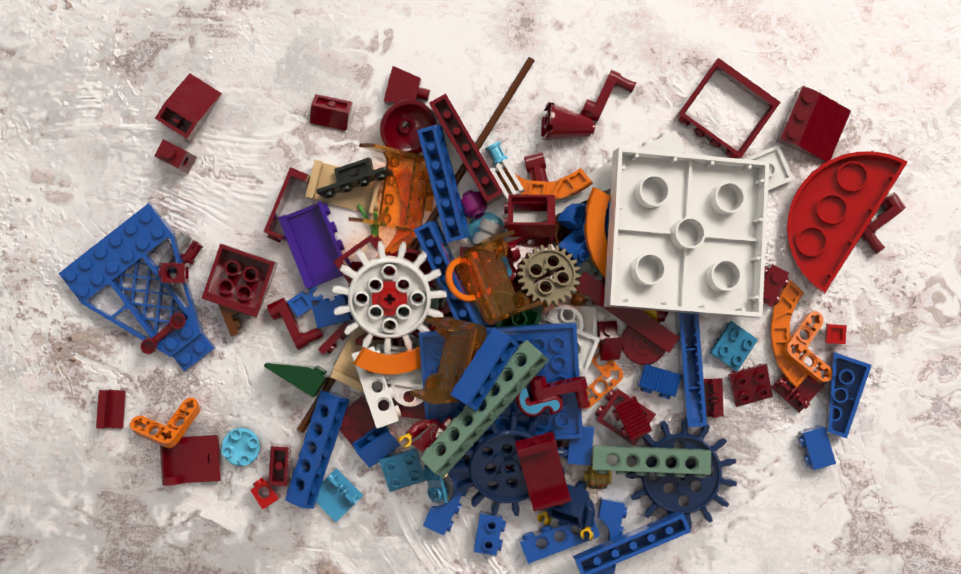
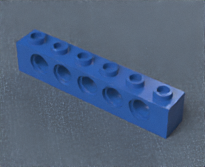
(443, 183)
(324, 444)

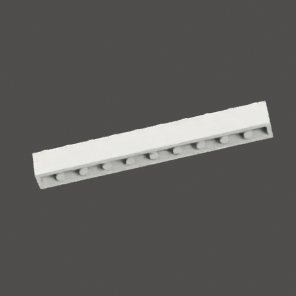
(601, 178)

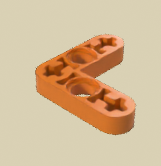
(801, 347)
(605, 370)
(170, 430)

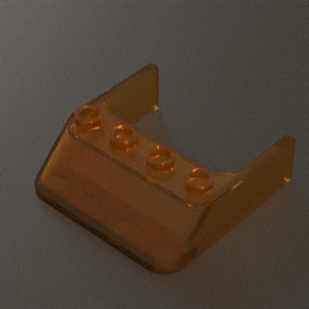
(402, 192)

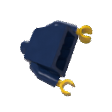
(577, 512)

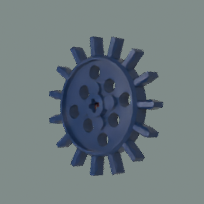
(505, 463)
(682, 486)

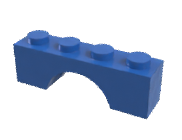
(611, 513)
(440, 516)

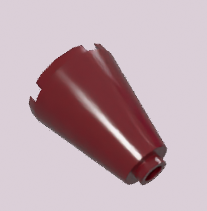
(565, 123)

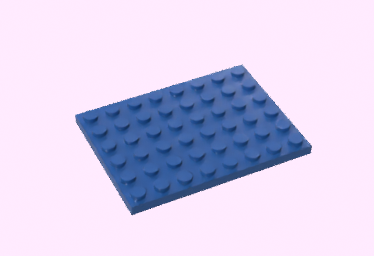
(555, 342)

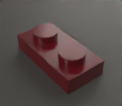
(330, 344)

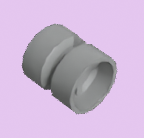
(487, 229)

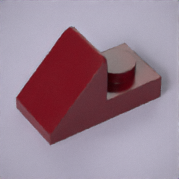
(610, 343)

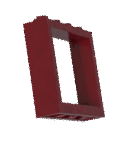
(745, 84)

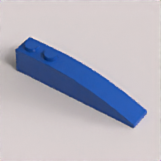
(691, 368)

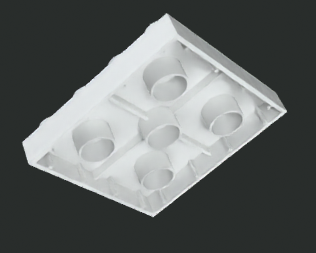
(686, 233)

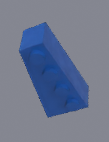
(844, 392)

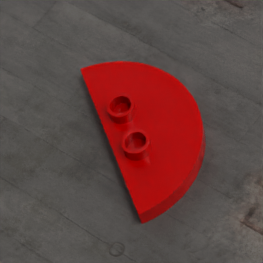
(835, 210)

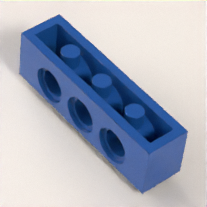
(576, 243)
(534, 553)

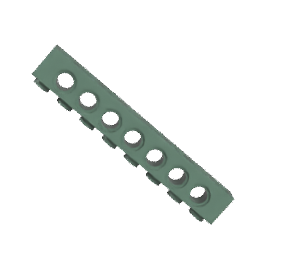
(483, 419)

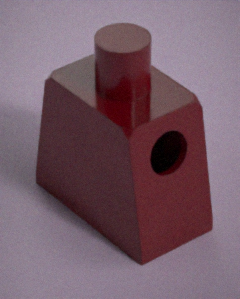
(404, 86)
(175, 156)

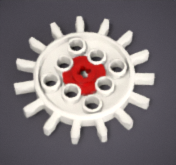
(378, 298)

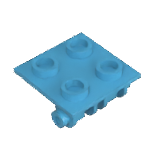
(733, 345)
(402, 469)
(437, 491)
(337, 495)

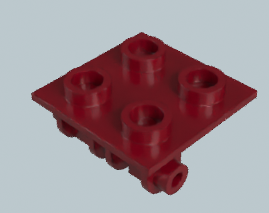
(750, 384)
(800, 396)
(713, 397)

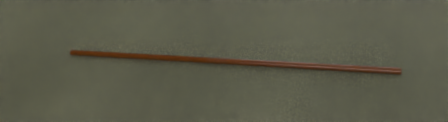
(458, 176)

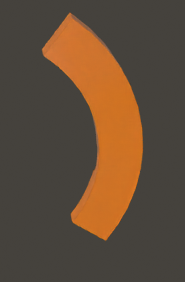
(562, 188)
(595, 228)
(780, 333)
(389, 363)

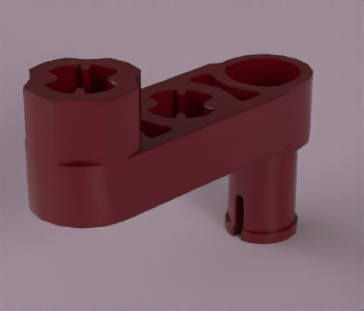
(594, 110)
(893, 206)
(282, 309)
(541, 389)

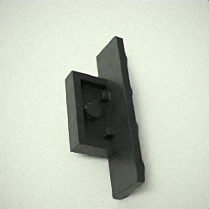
(354, 175)

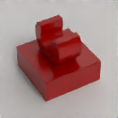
(835, 334)

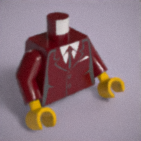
(425, 433)

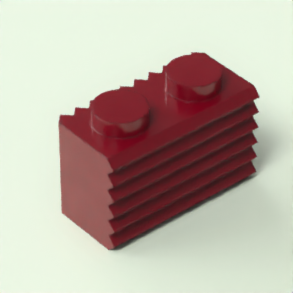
(632, 418)
(280, 465)

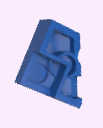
(573, 216)

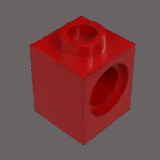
(264, 501)

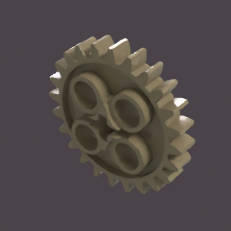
(558, 290)

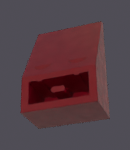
(188, 107)

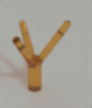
(429, 197)

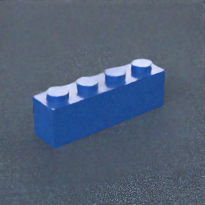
(484, 369)

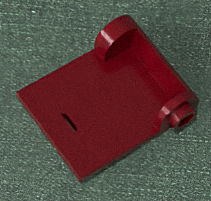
(520, 246)
(190, 460)

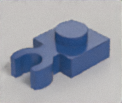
(303, 303)

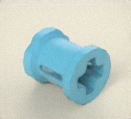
(496, 153)

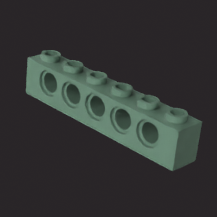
(701, 456)

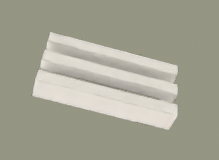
(499, 167)

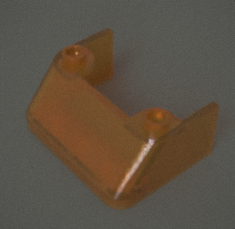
(491, 280)
(459, 349)

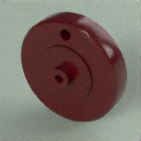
(639, 348)

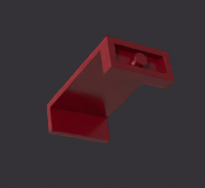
(292, 175)
(543, 471)

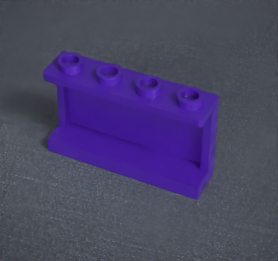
(313, 243)

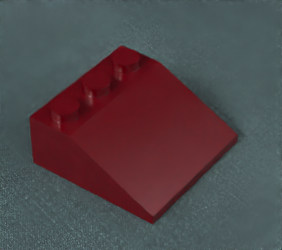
(813, 124)
(239, 280)

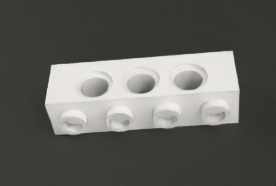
(381, 418)

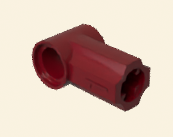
(536, 166)

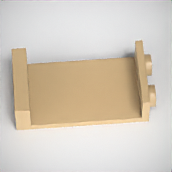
(324, 175)
(344, 369)

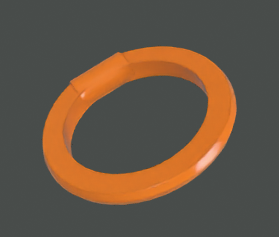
(449, 281)

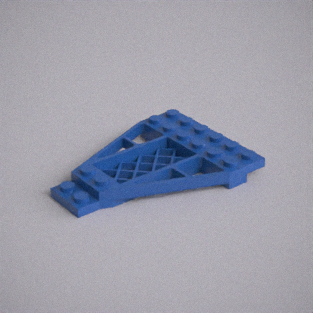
(116, 256)

